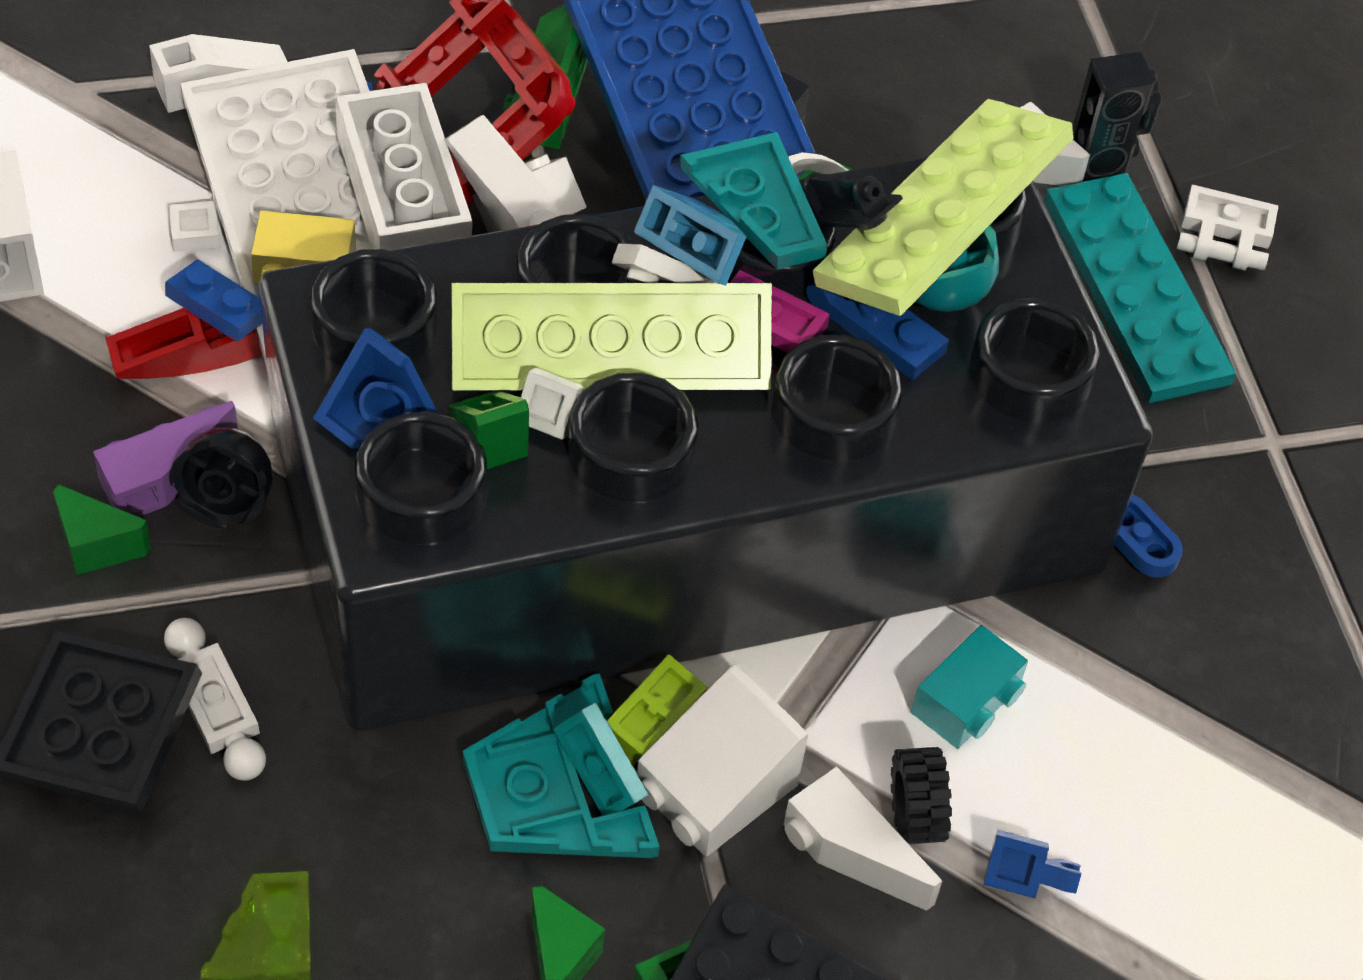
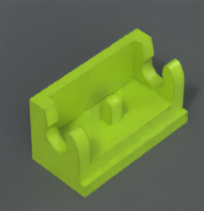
(655, 707)

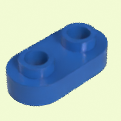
(1146, 537)

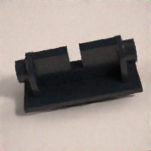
(848, 200)

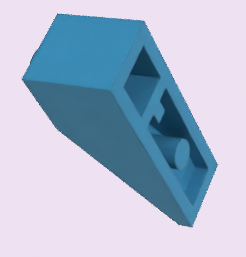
(691, 233)

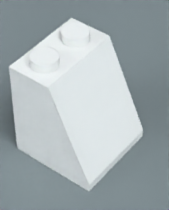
(18, 255)
(723, 762)

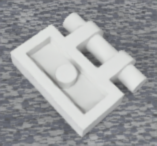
(1230, 218)

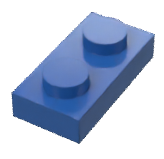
(215, 299)

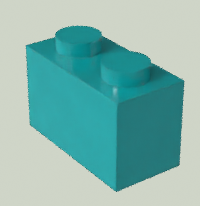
(970, 687)

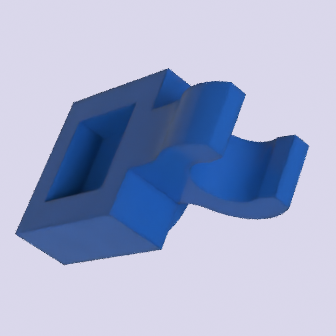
(1022, 864)

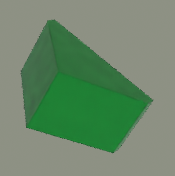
(497, 423)
(99, 532)
(564, 937)

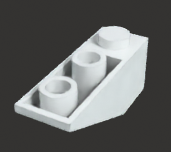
(204, 57)

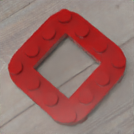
(501, 29)

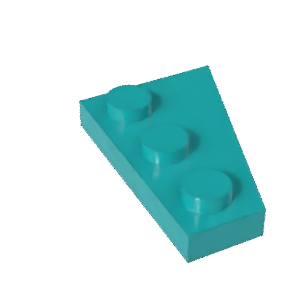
(761, 196)

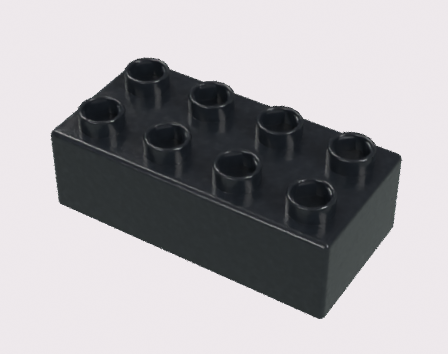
(687, 510)

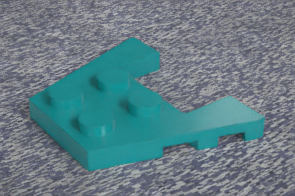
(533, 793)

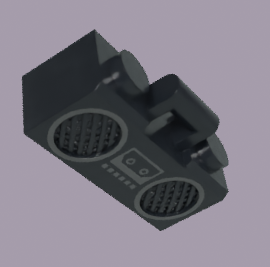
(1113, 109)

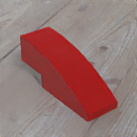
(177, 347)

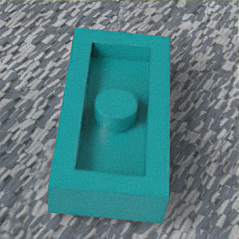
(600, 760)

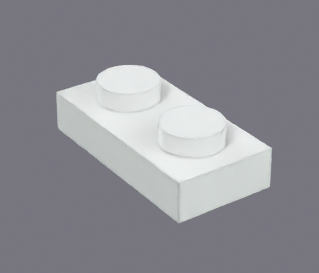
(654, 267)

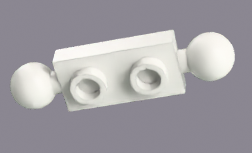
(218, 701)

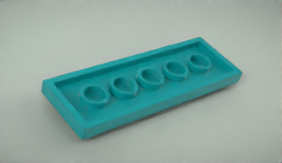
(1139, 288)

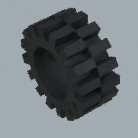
(921, 795)

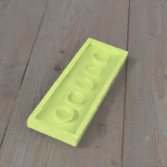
(944, 206)
(588, 331)

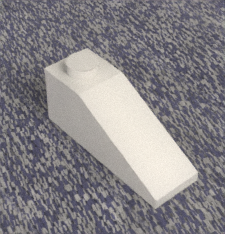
(500, 177)
(854, 839)

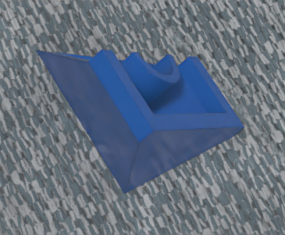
(371, 388)

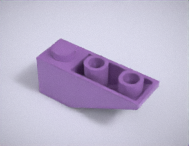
(139, 468)

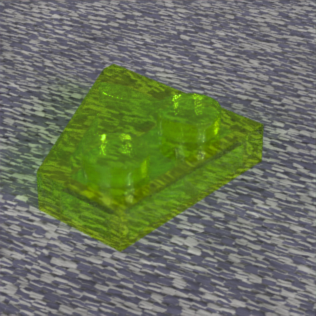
(267, 933)

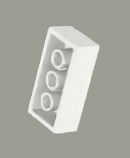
(401, 167)

